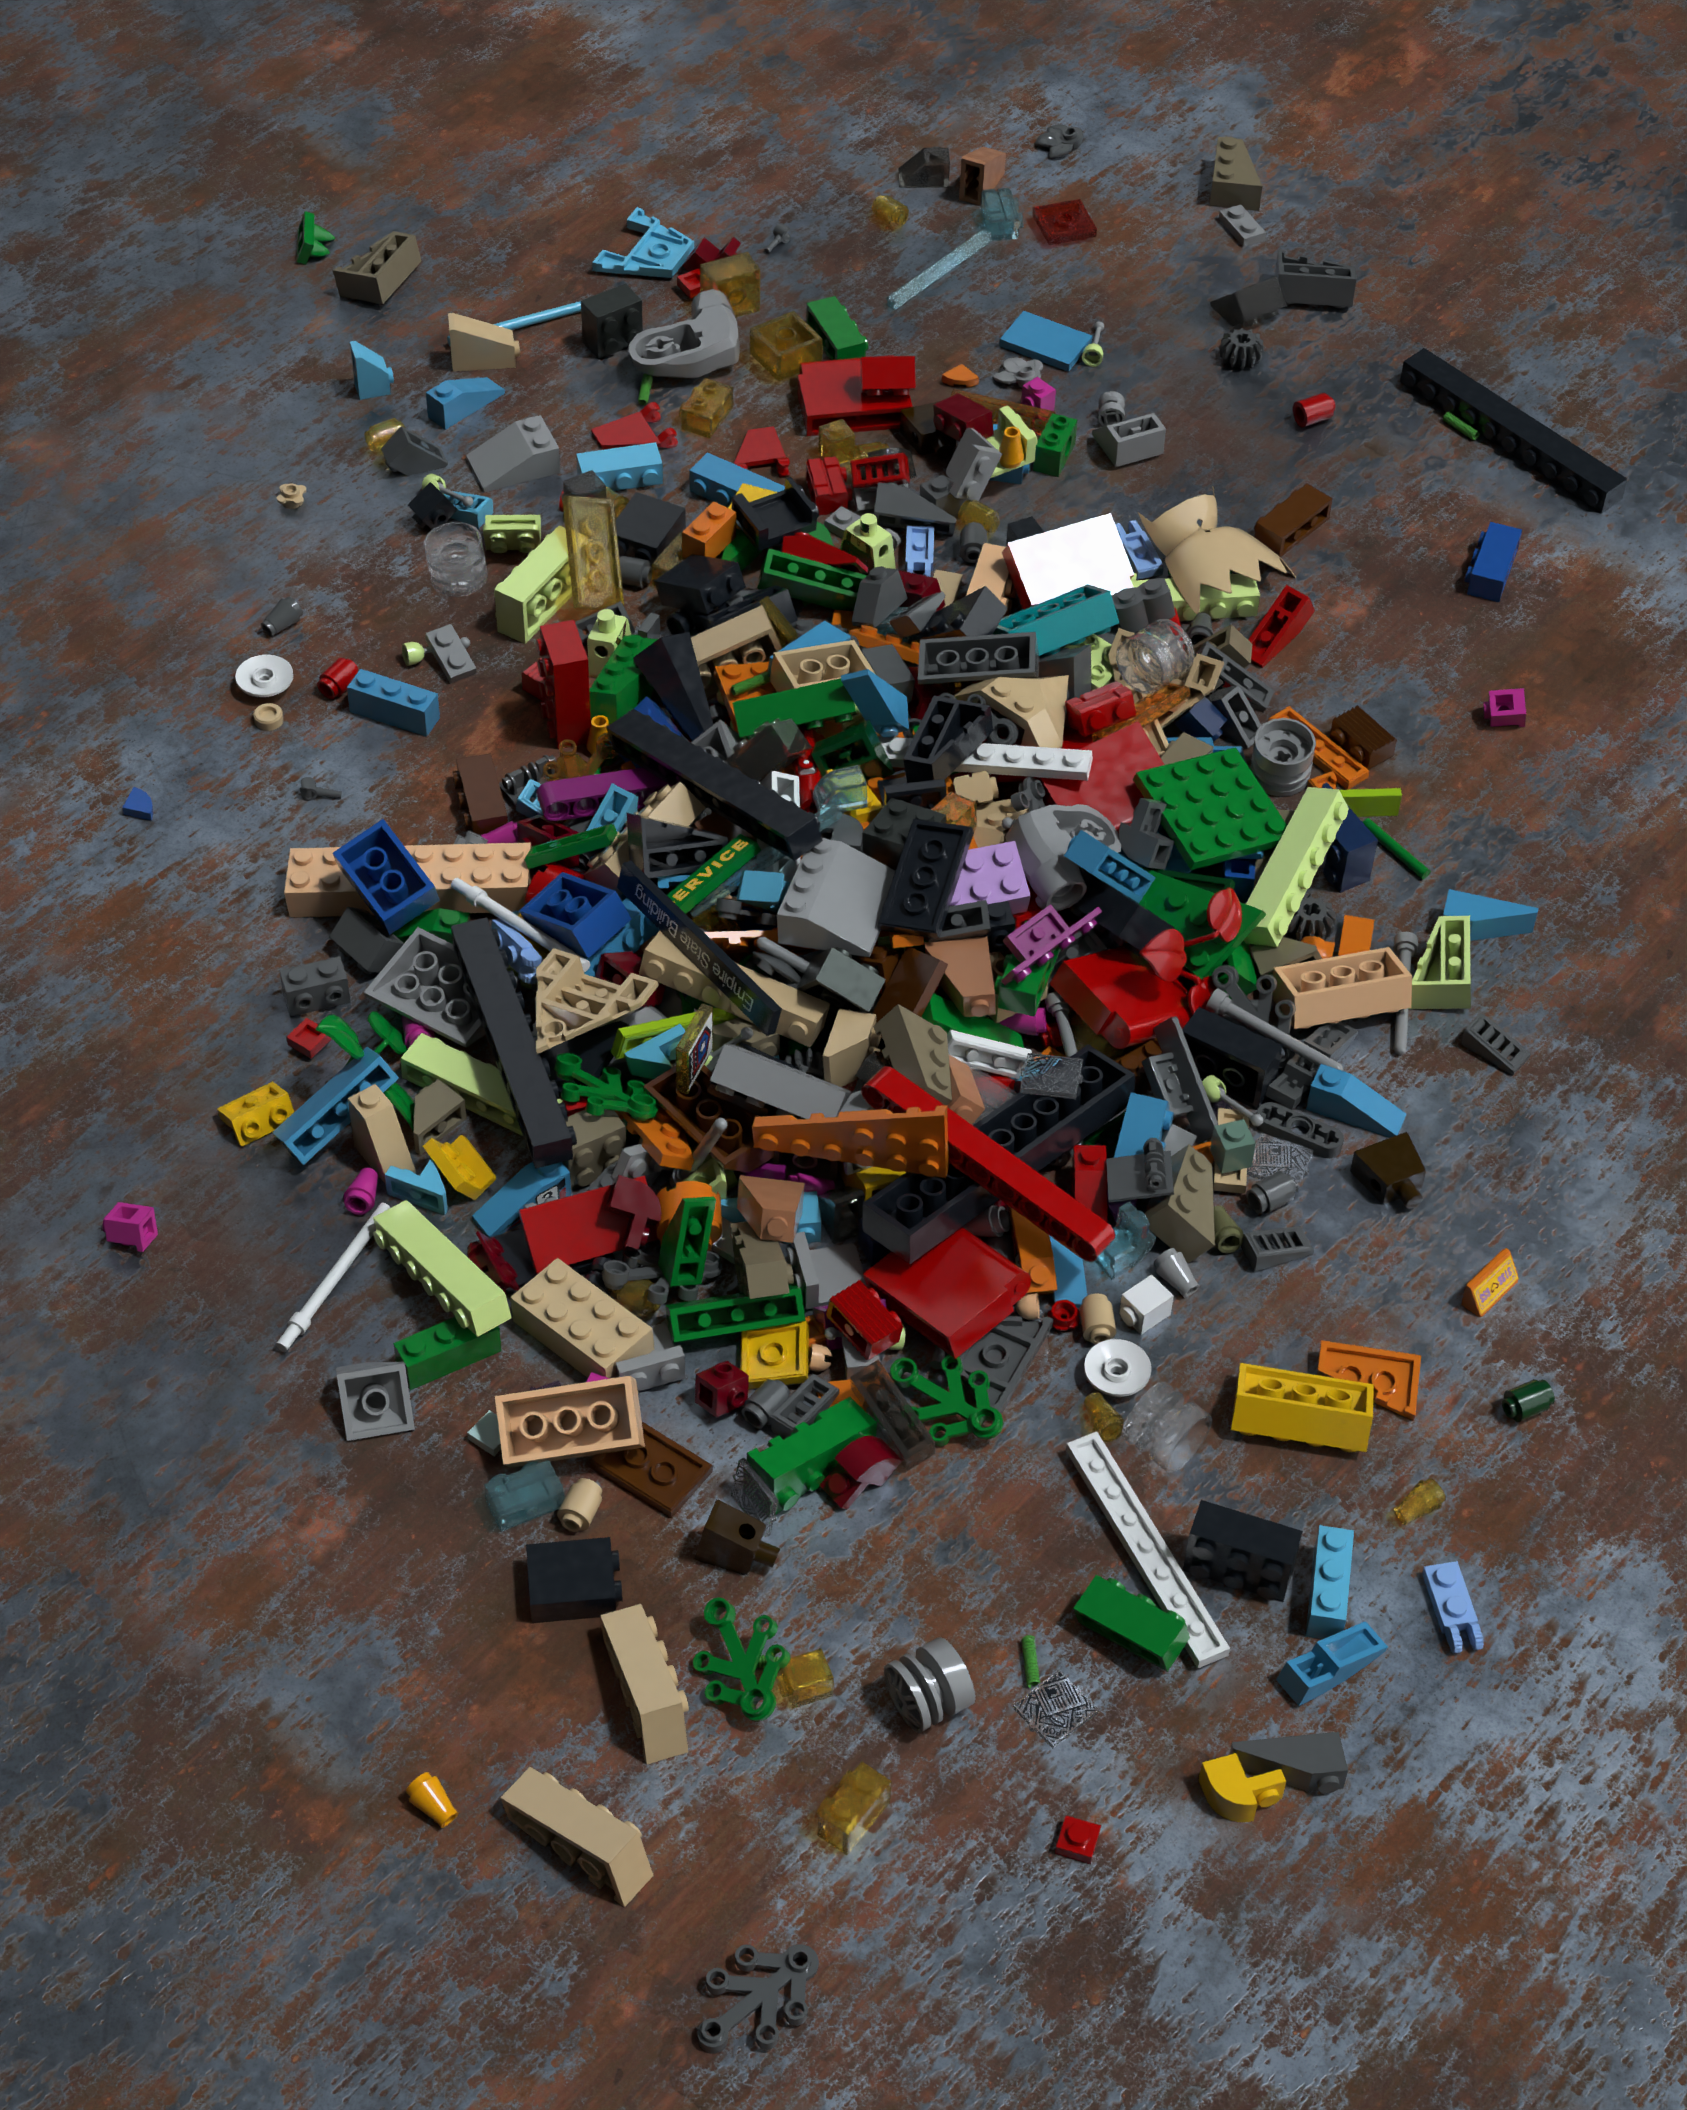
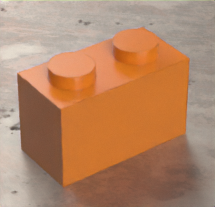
(709, 532)

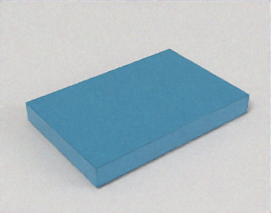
(1045, 341)

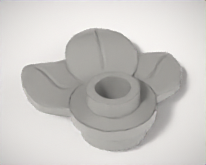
(1019, 371)

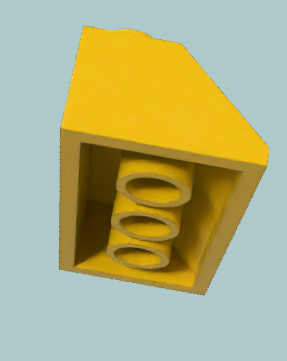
(1303, 1408)

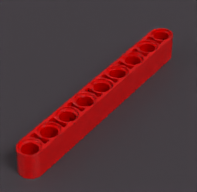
(999, 1170)

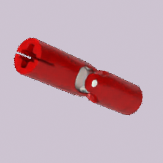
(808, 774)

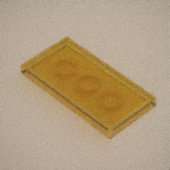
(592, 552)

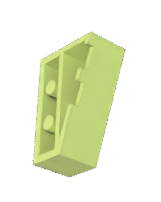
(1445, 968)

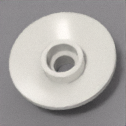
(264, 675)
(1117, 1357)

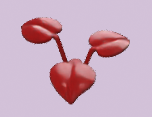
(1167, 953)

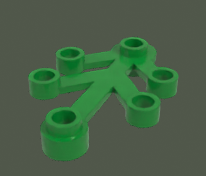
(634, 1100)
(951, 1402)
(743, 1662)

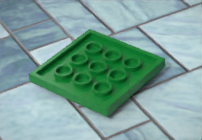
(1213, 807)

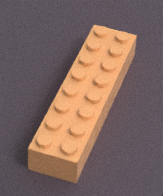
(321, 890)

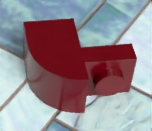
(707, 252)
(639, 1204)
(859, 1464)

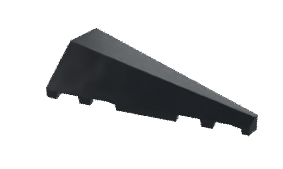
(675, 676)

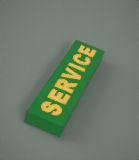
(714, 872)

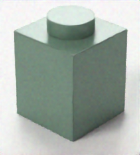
(1232, 1146)

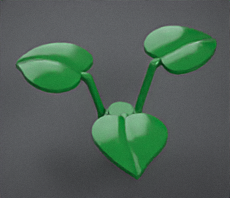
(348, 1040)

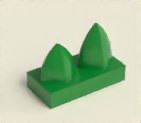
(309, 238)

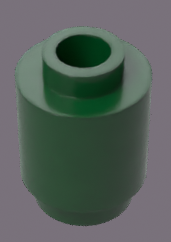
(1528, 1400)

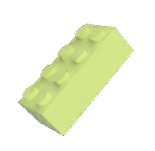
(534, 589)

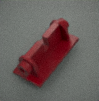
(488, 1255)

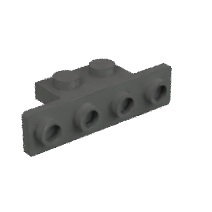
(1177, 1080)

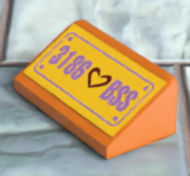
(1490, 1284)

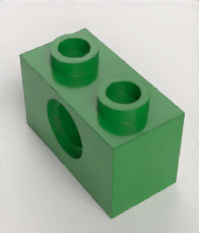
(1055, 445)

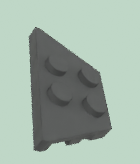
(1004, 1357)

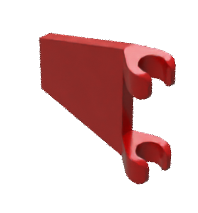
(635, 430)
(763, 447)

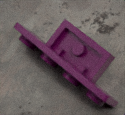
(1040, 936)

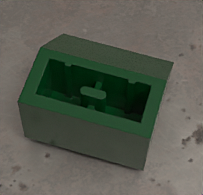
(853, 747)

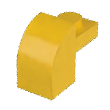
(1233, 1793)

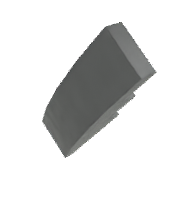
(1299, 1072)

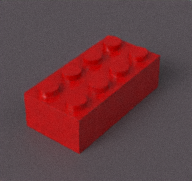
(564, 682)

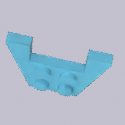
(656, 254)

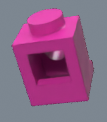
(1038, 394)
(1505, 707)
(131, 1225)

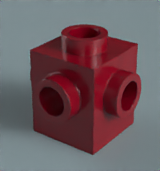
(721, 1388)

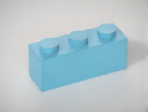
(624, 466)
(1329, 1582)

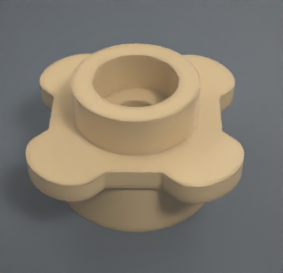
(291, 495)

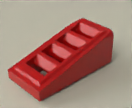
(879, 461)

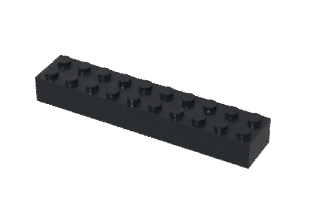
(924, 1210)

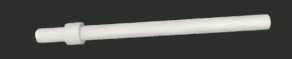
(480, 898)
(301, 1320)

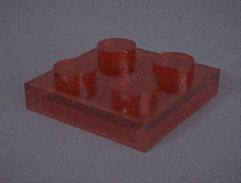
(1064, 222)

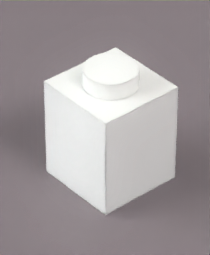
(1146, 1304)

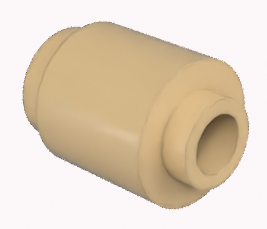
(1097, 1318)
(580, 1505)

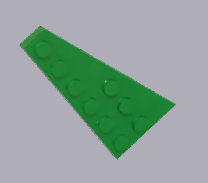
(1186, 910)

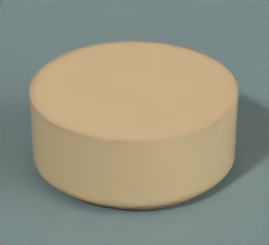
(268, 717)

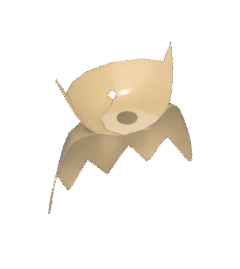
(1206, 552)

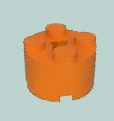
(671, 1199)

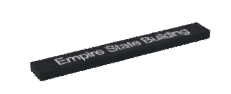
(699, 948)

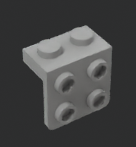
(972, 465)
(823, 1270)
(660, 1366)

